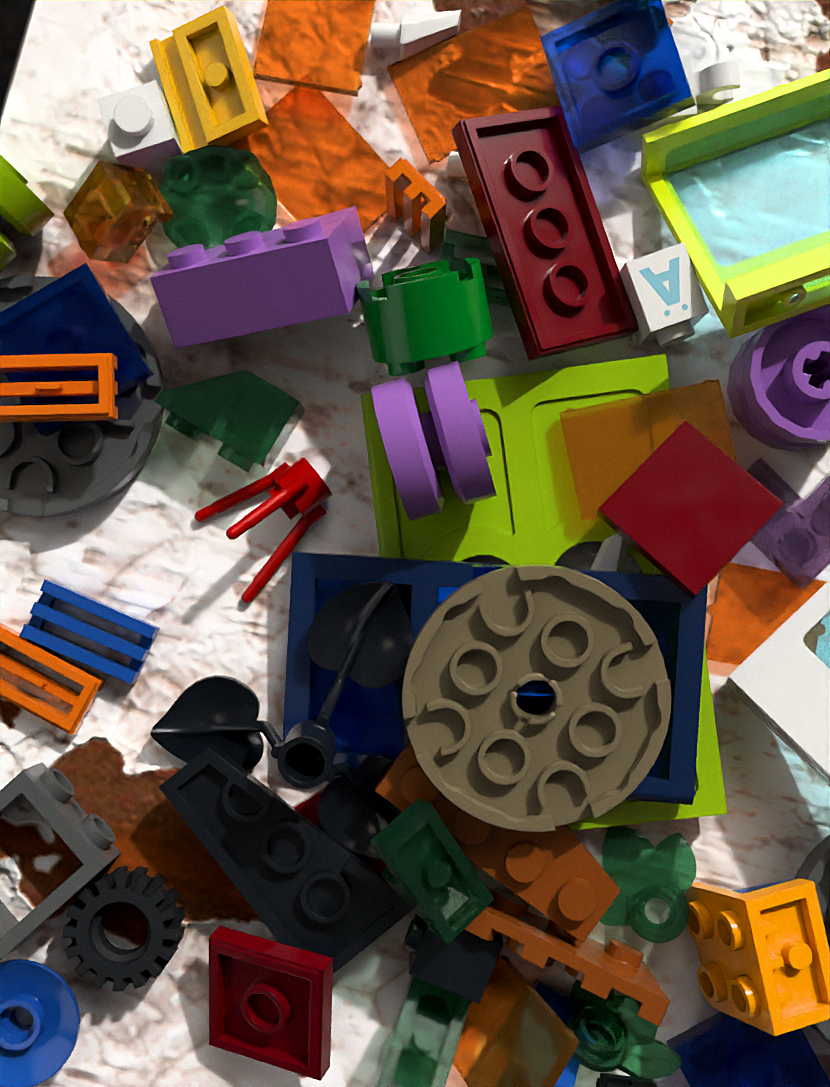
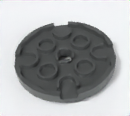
(86, 458)

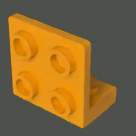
(762, 954)

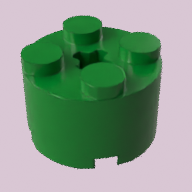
(426, 315)

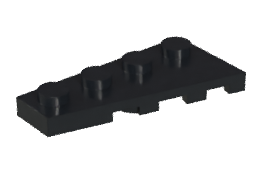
(282, 863)

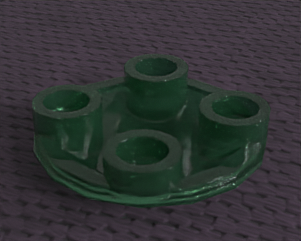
(217, 196)

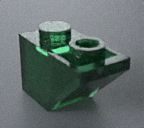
(237, 411)

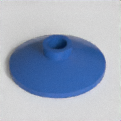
(40, 1049)

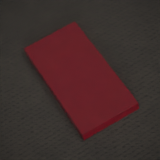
(544, 231)

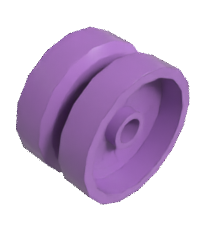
(783, 382)
(434, 441)

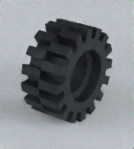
(94, 948)

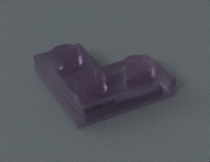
(800, 532)

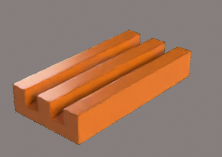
(408, 197)
(105, 388)
(81, 702)

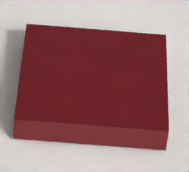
(689, 509)
(270, 1002)

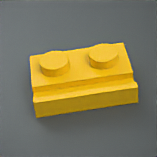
(209, 81)

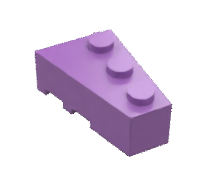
(264, 279)

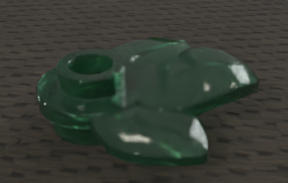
(646, 874)
(618, 1038)

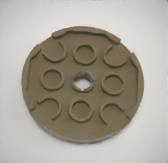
(550, 765)

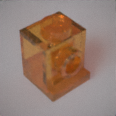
(116, 211)

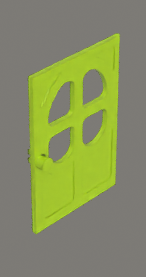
(537, 515)

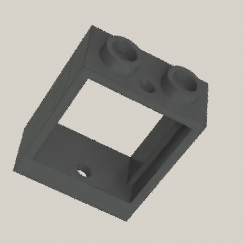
(84, 834)

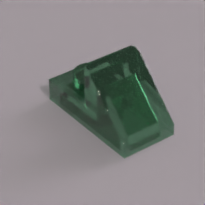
(431, 870)
(422, 1038)

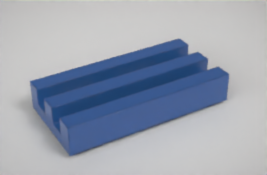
(44, 611)

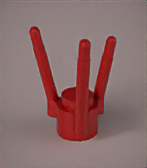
(294, 491)

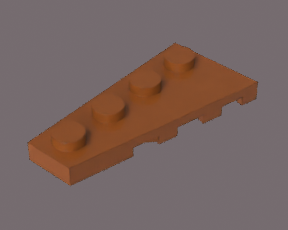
(542, 868)
(590, 962)

